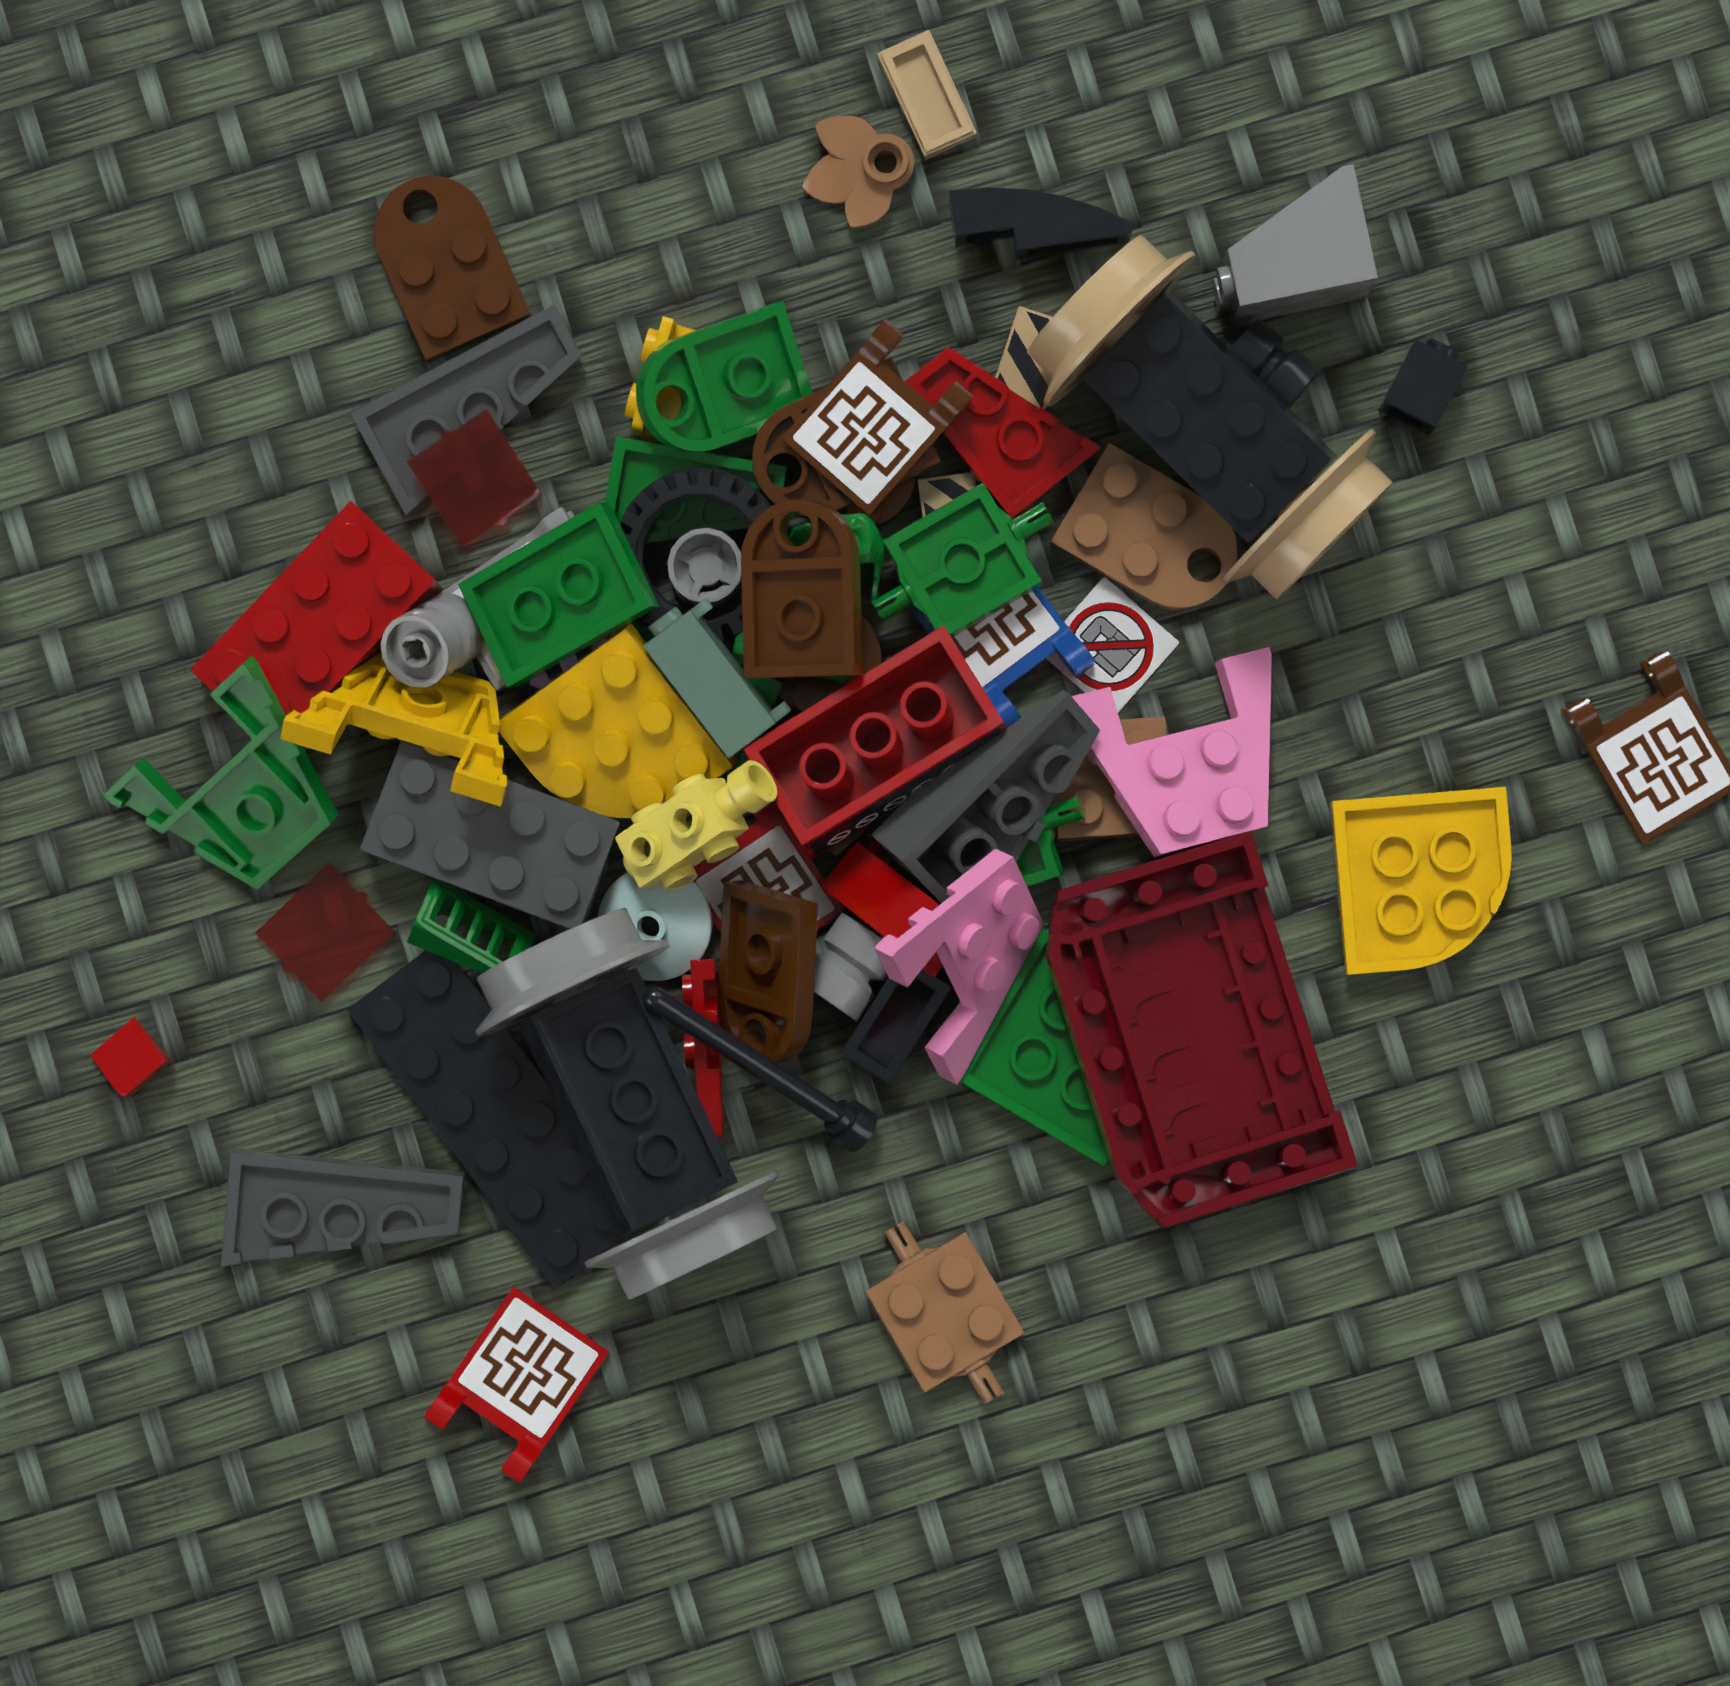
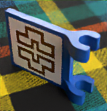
(1013, 644)

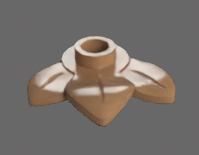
(849, 169)

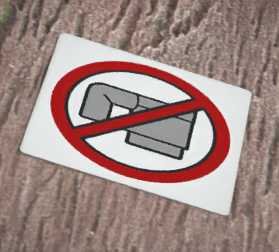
(1120, 639)

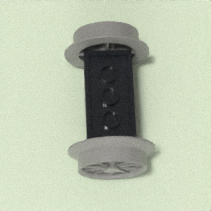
(626, 1100)

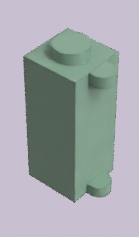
(710, 679)

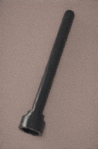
(848, 1122)

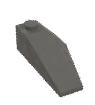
(989, 797)

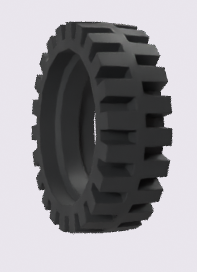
(677, 487)

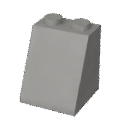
(1301, 257)

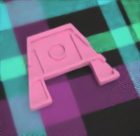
(1199, 780)
(982, 944)

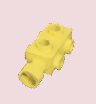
(666, 847)

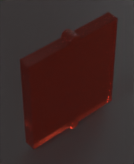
(474, 477)
(325, 932)

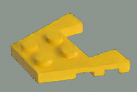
(445, 719)

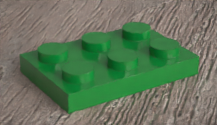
(558, 594)

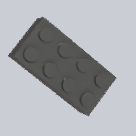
(525, 854)

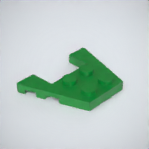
(254, 807)

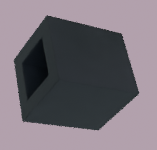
(1423, 385)

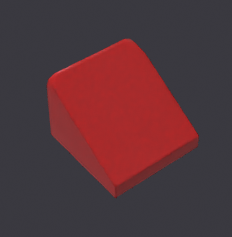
(130, 1058)

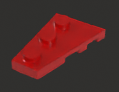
(1001, 435)
(701, 994)

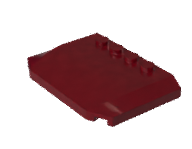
(1193, 1033)

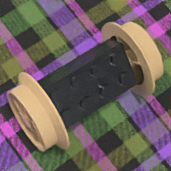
(1207, 414)

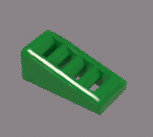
(462, 908)

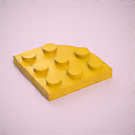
(612, 732)
(1418, 875)

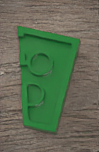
(640, 463)

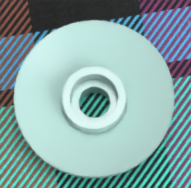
(682, 920)

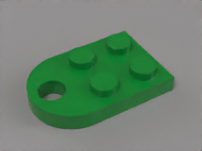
(726, 379)

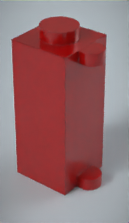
(878, 894)

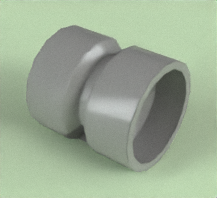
(705, 566)
(431, 641)
(848, 967)

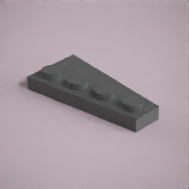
(492, 376)
(315, 1204)

